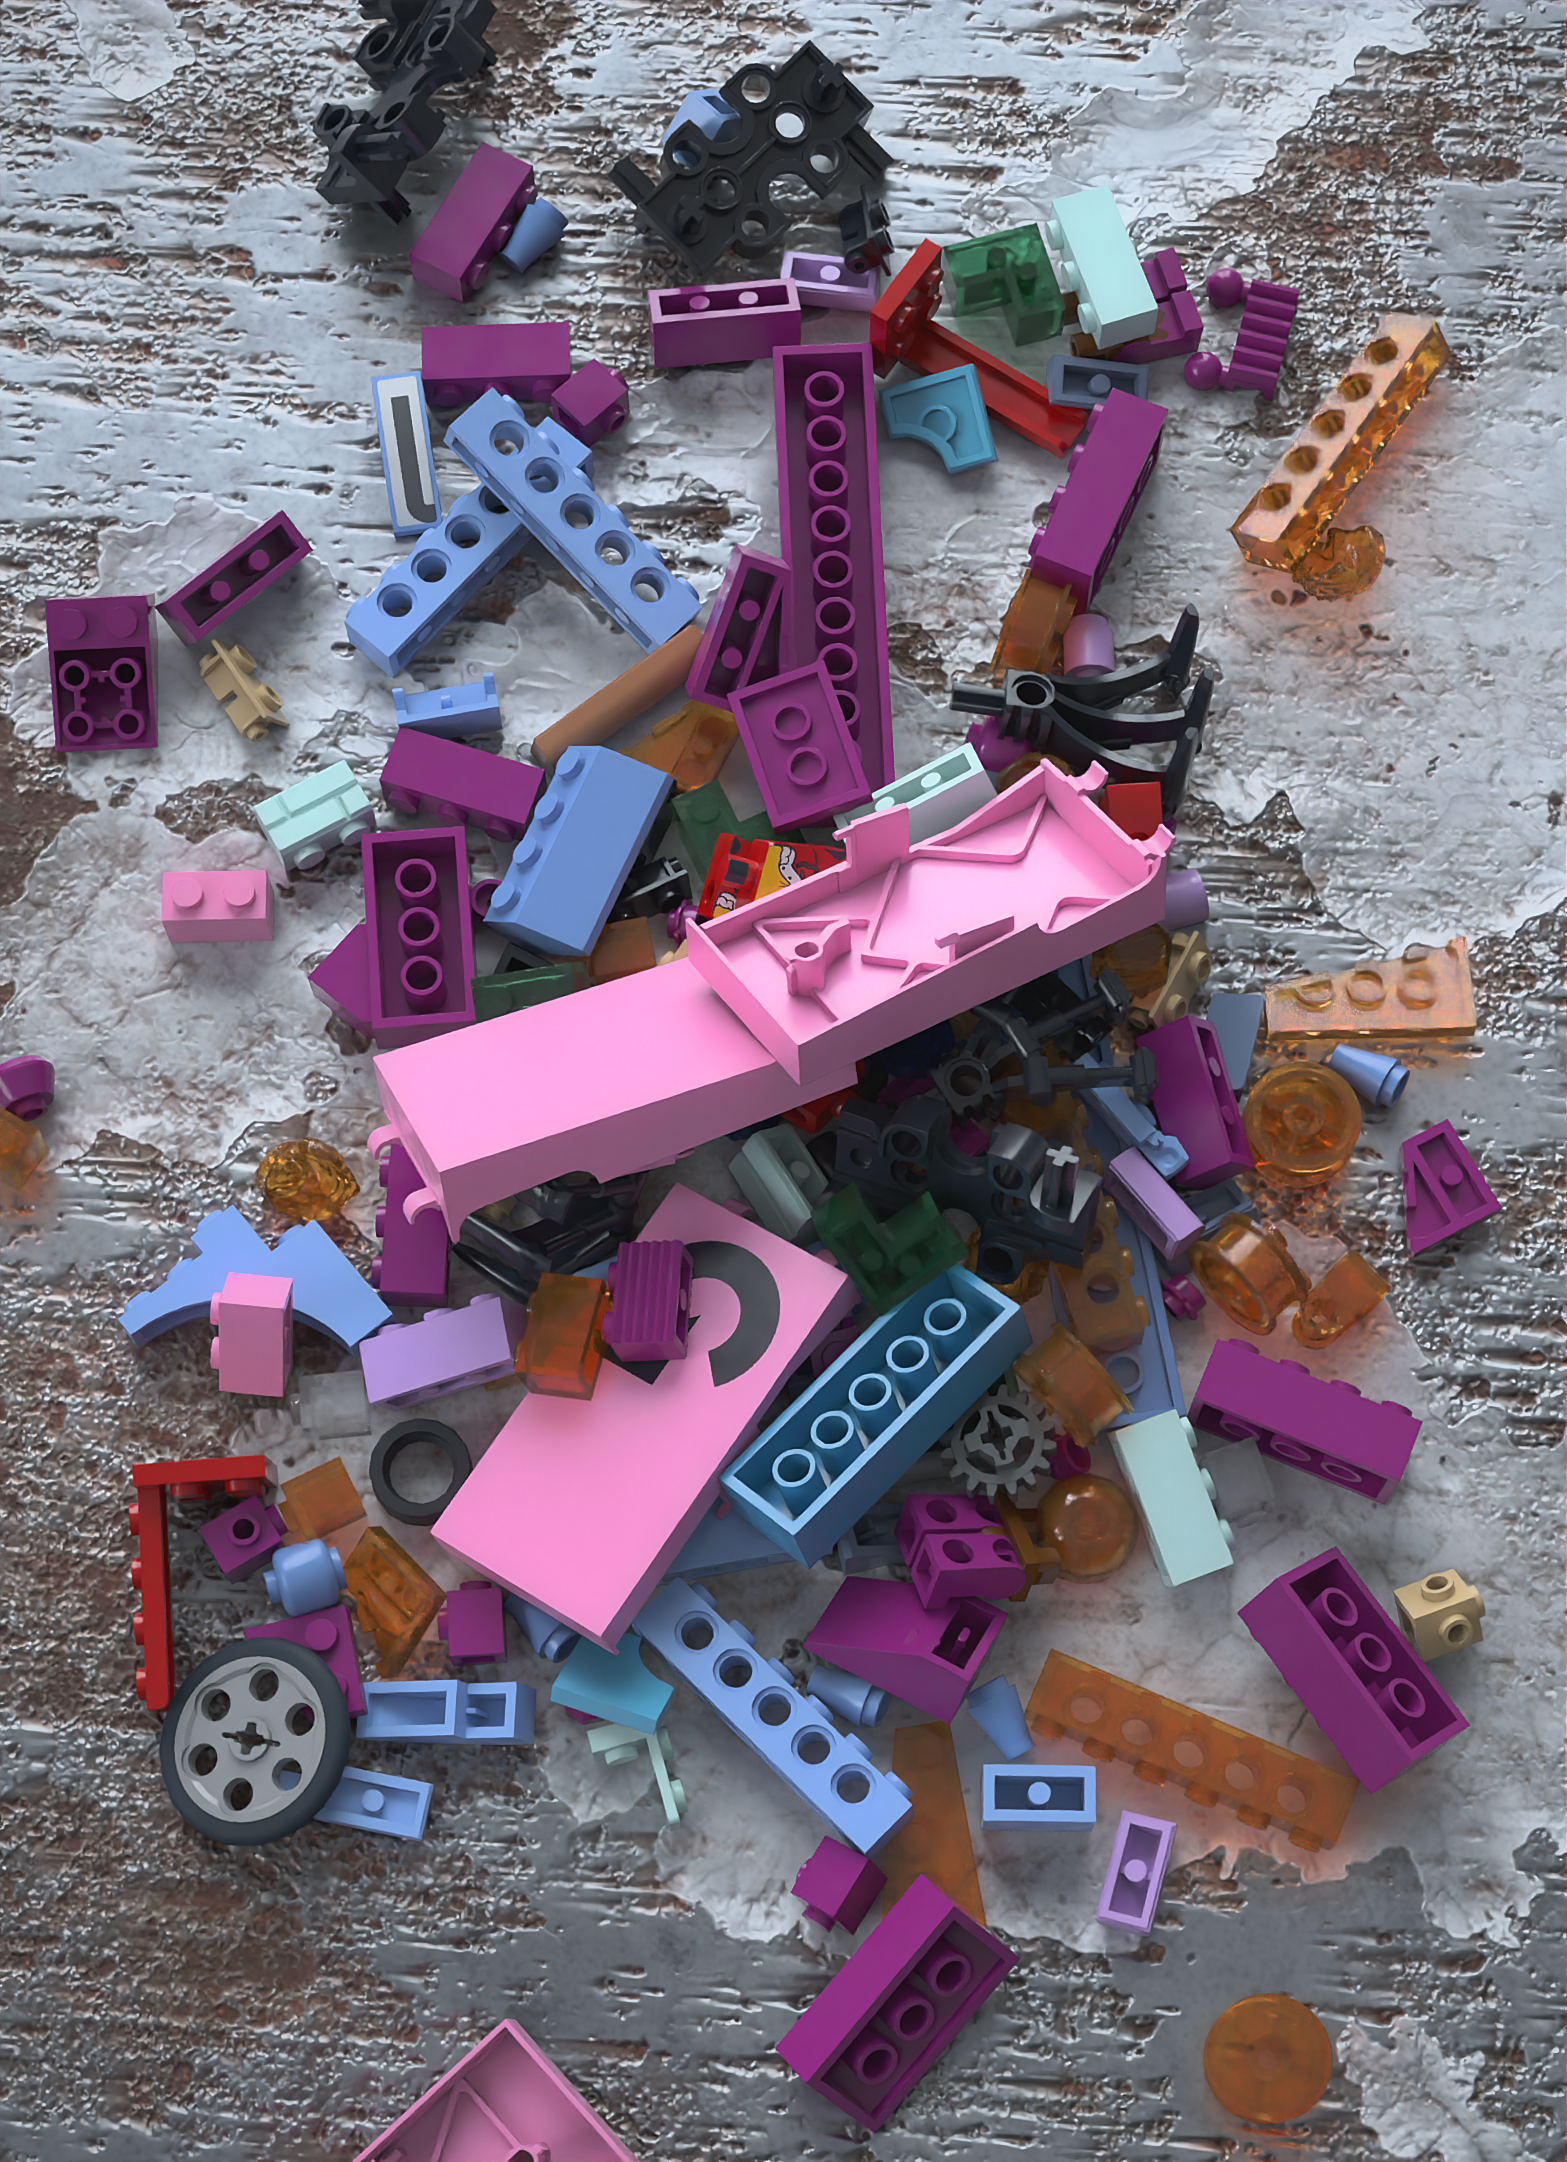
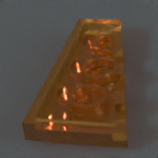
(1396, 998)
(938, 1834)

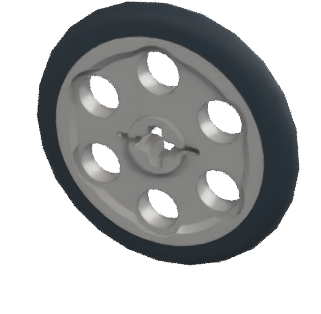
(320, 1752)

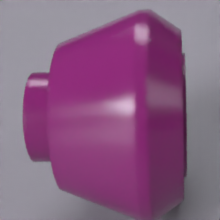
(27, 1086)

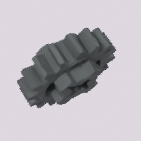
(1017, 1437)

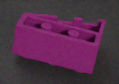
(745, 629)

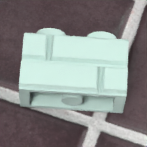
(316, 816)
(780, 1182)

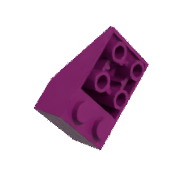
(103, 671)
(908, 1650)

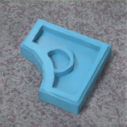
(944, 413)
(613, 1685)

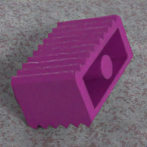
(650, 1301)

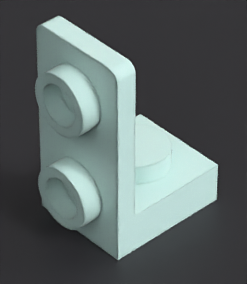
(621, 1744)

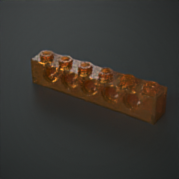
(1341, 442)
(1097, 1326)
(1325, 1790)

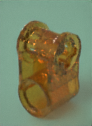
(1343, 1298)

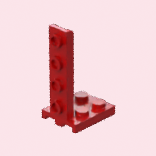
(906, 334)
(191, 1483)

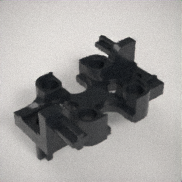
(410, 58)
(833, 127)
(1020, 1163)

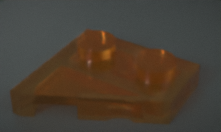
(689, 745)
(391, 1596)

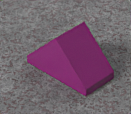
(344, 981)

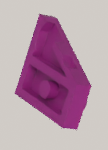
(1441, 1189)
(332, 1639)

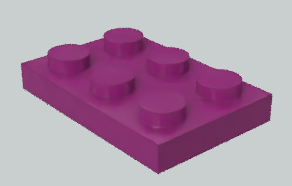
(799, 747)

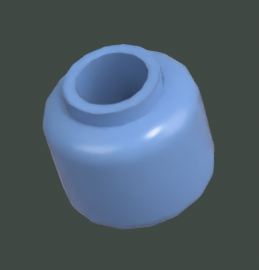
(305, 1577)

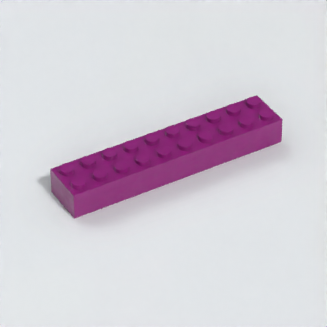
(835, 537)

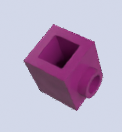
(592, 403)
(245, 1537)
(474, 1624)
(837, 1886)

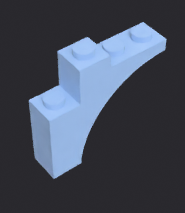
(325, 1284)

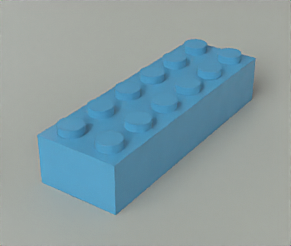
(875, 1413)

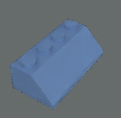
(577, 851)

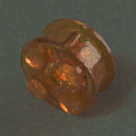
(1030, 626)
(1295, 1152)
(1249, 1272)
(1072, 1386)
(1300, 2052)

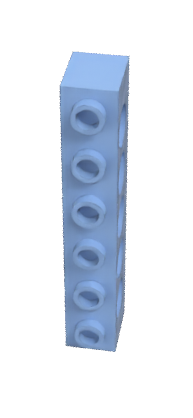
(544, 516)
(397, 640)
(862, 1825)

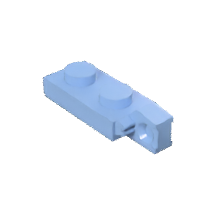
(1134, 1125)
(374, 1802)

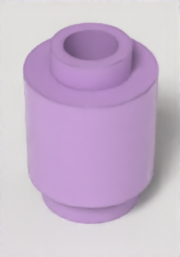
(1088, 647)

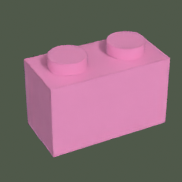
(217, 906)
(254, 1334)

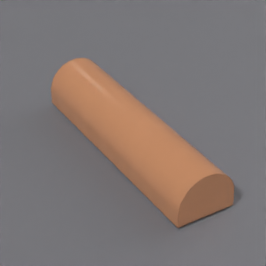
(620, 700)

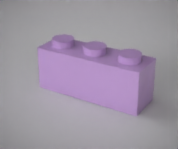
(442, 1352)

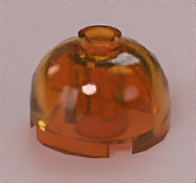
(1089, 1526)

